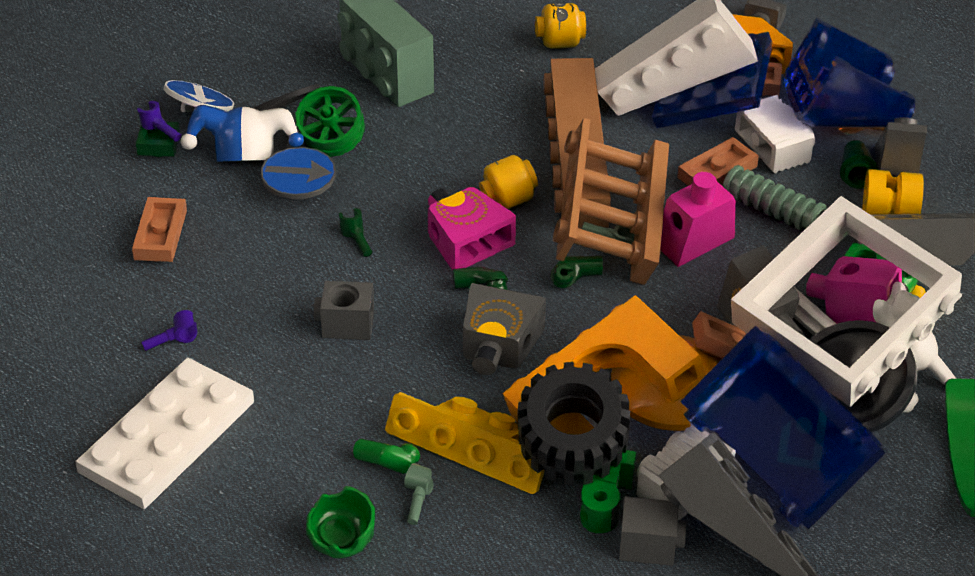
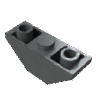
(901, 146)

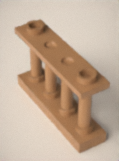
(647, 194)

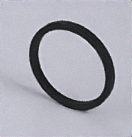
(287, 98)

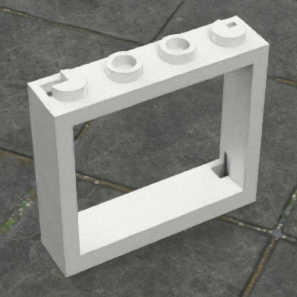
(842, 218)

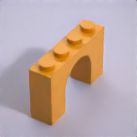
(625, 339)

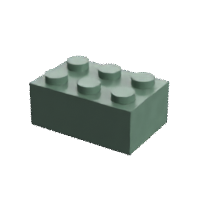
(388, 48)

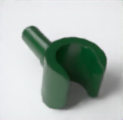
(354, 229)

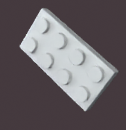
(165, 433)

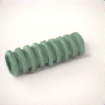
(772, 198)

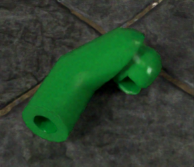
(387, 455)

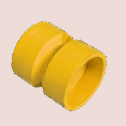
(892, 194)

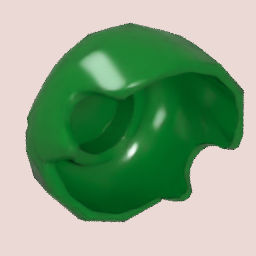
(341, 523)

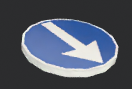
(193, 95)

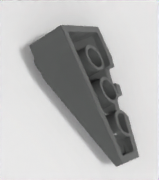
(715, 491)

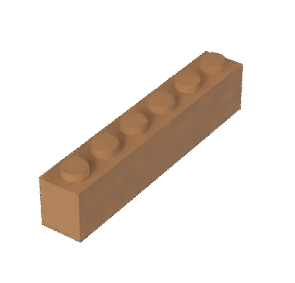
(570, 98)

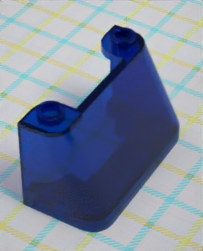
(843, 82)
(784, 426)

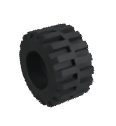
(573, 392)

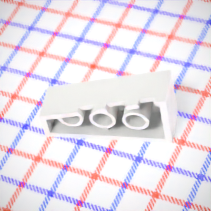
(675, 56)

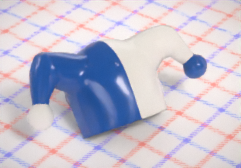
(241, 132)

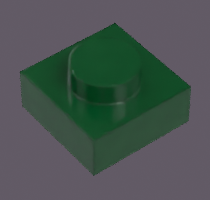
(156, 142)

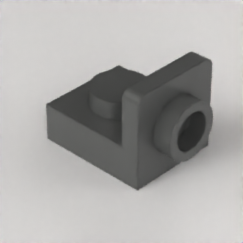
(768, 10)

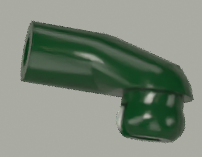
(573, 268)
(479, 275)

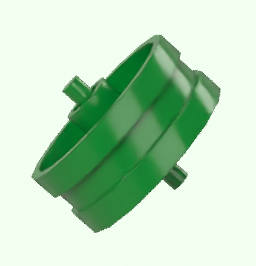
(330, 120)

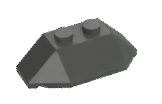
(941, 234)

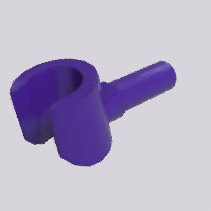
(153, 119)
(184, 331)

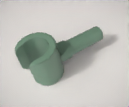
(619, 232)
(418, 479)

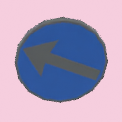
(298, 173)

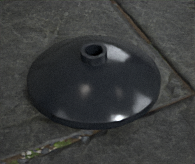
(896, 386)

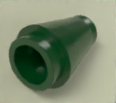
(856, 163)

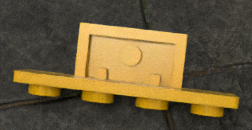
(466, 436)

